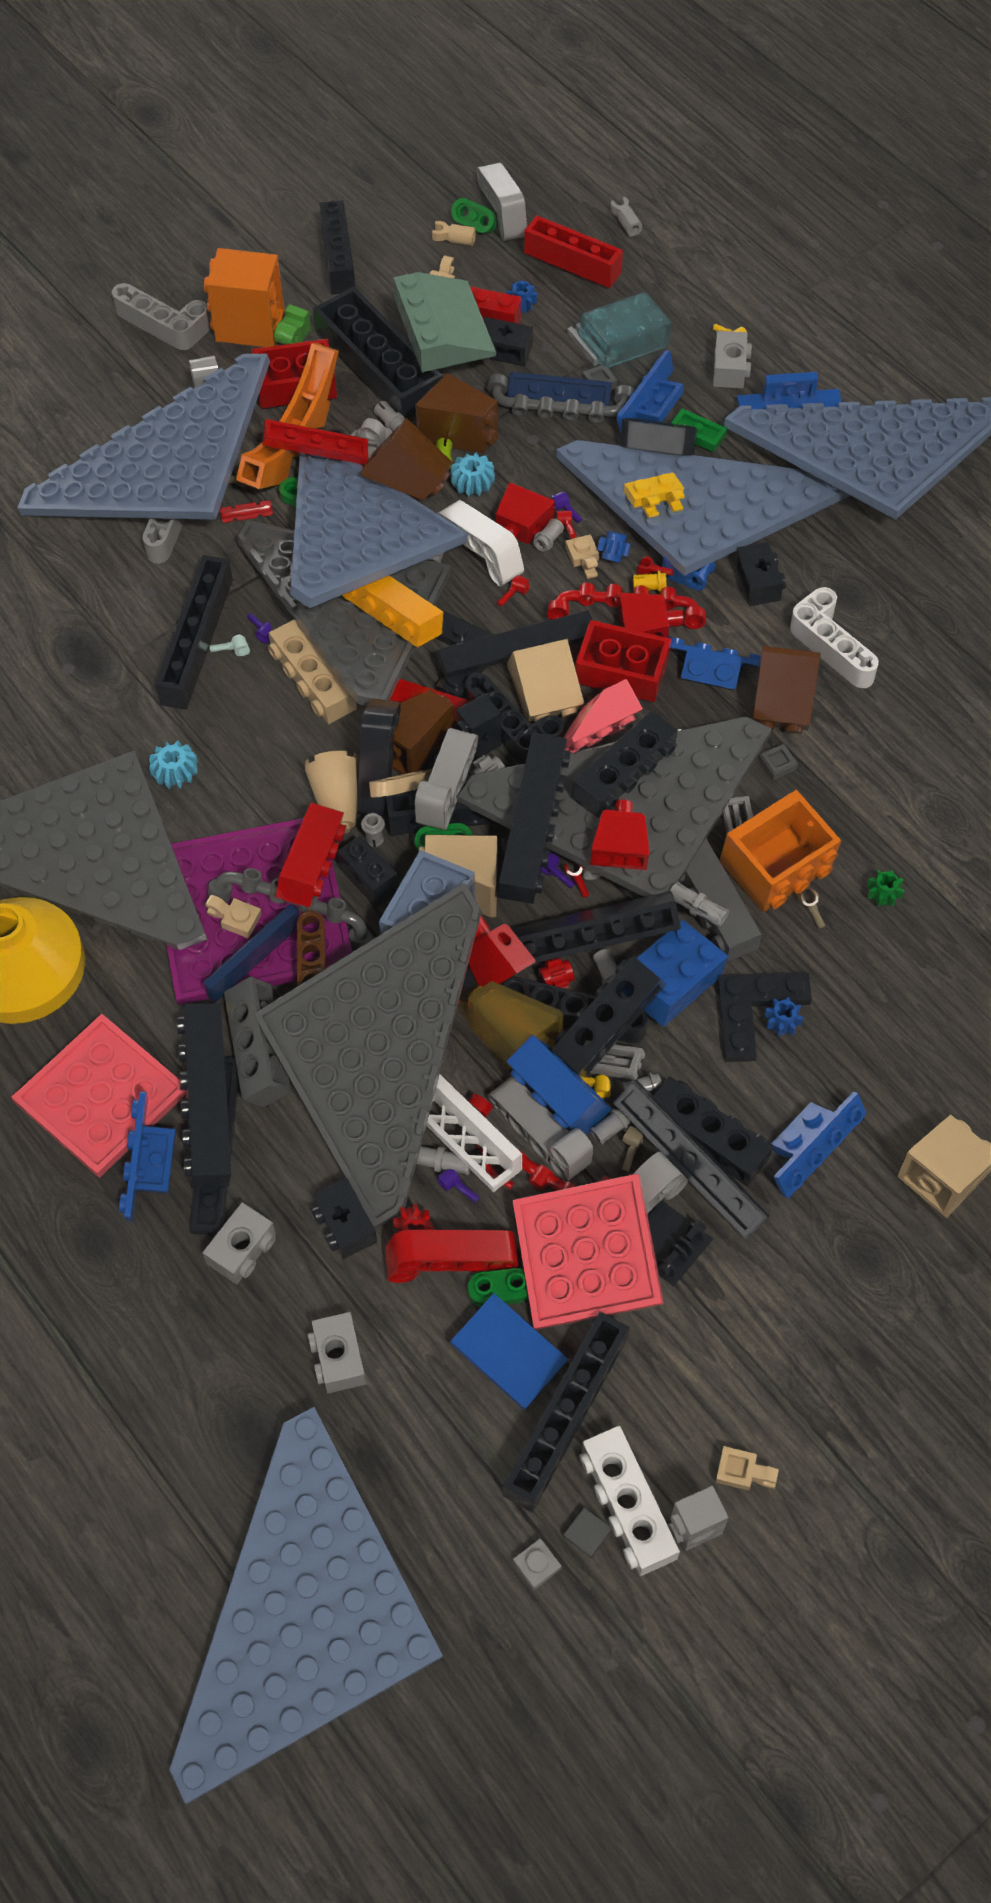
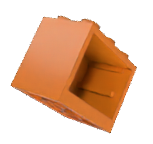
(244, 297)
(780, 851)

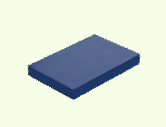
(508, 1351)

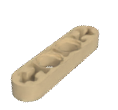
(398, 783)

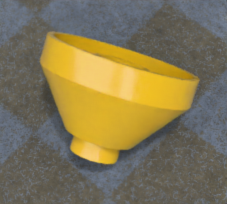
(38, 959)

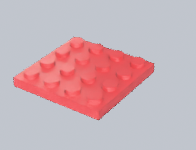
(90, 1091)
(587, 1252)

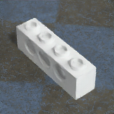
(613, 1448)

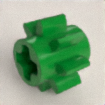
(885, 888)

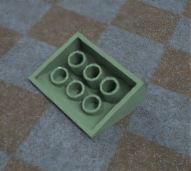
(441, 320)

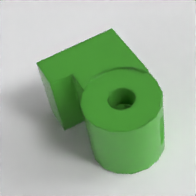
(293, 327)

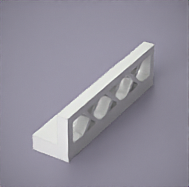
(480, 1132)

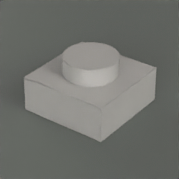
(537, 1564)

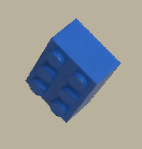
(686, 965)
(557, 1086)

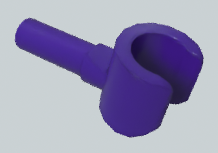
(562, 501)
(263, 628)
(553, 870)
(450, 1178)

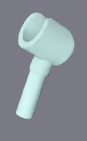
(237, 643)

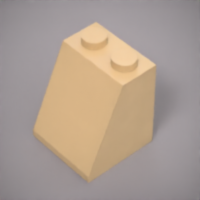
(546, 680)
(474, 854)
(947, 1165)

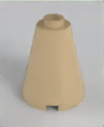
(335, 783)

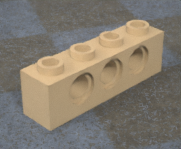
(311, 672)

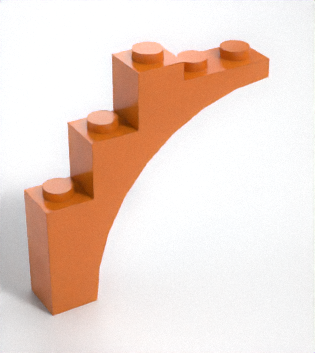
(308, 408)

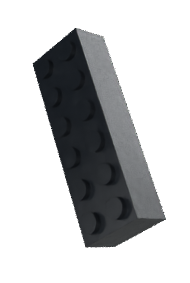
(374, 350)

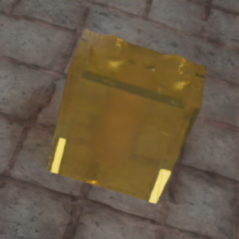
(509, 1018)

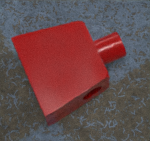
(524, 512)
(648, 614)
(621, 838)
(497, 954)

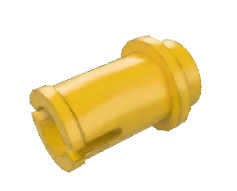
(652, 581)

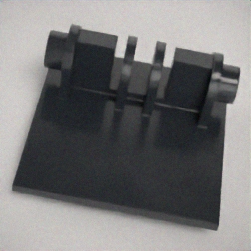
(675, 1242)

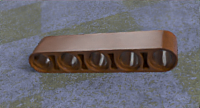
(308, 943)

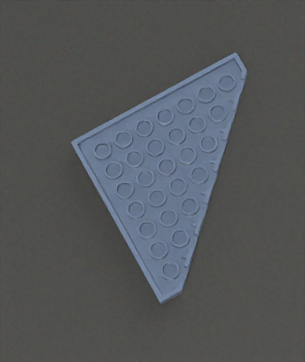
(875, 451)
(166, 464)
(723, 503)
(357, 530)
(307, 1620)

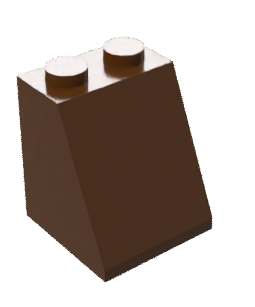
(458, 414)
(408, 463)
(786, 688)
(421, 731)

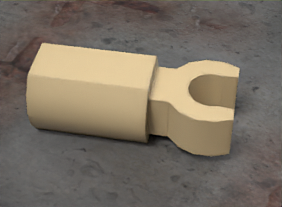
(455, 233)

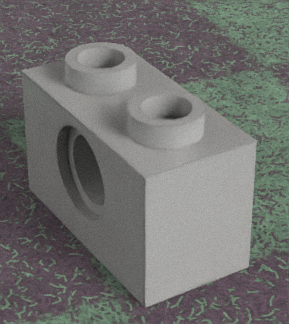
(730, 359)
(242, 1226)
(337, 1333)
(698, 1518)

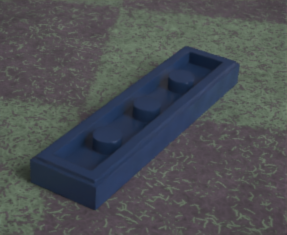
(559, 388)
(252, 953)

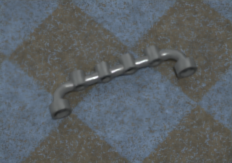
(546, 406)
(334, 910)

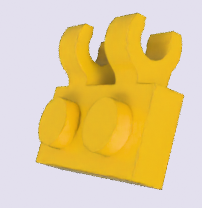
(653, 491)

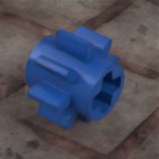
(527, 294)
(614, 546)
(783, 1016)

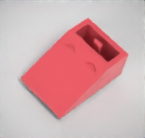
(602, 716)

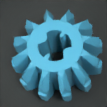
(472, 474)
(173, 764)

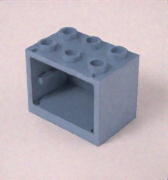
(423, 884)

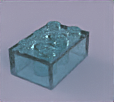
(625, 329)

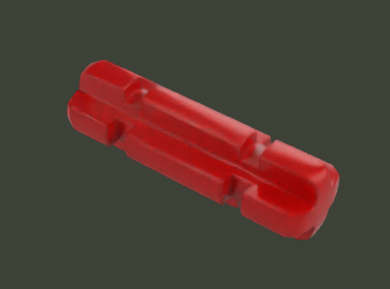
(246, 511)

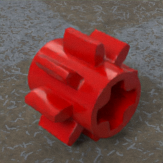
(556, 973)
(414, 1216)

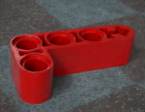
(448, 1250)

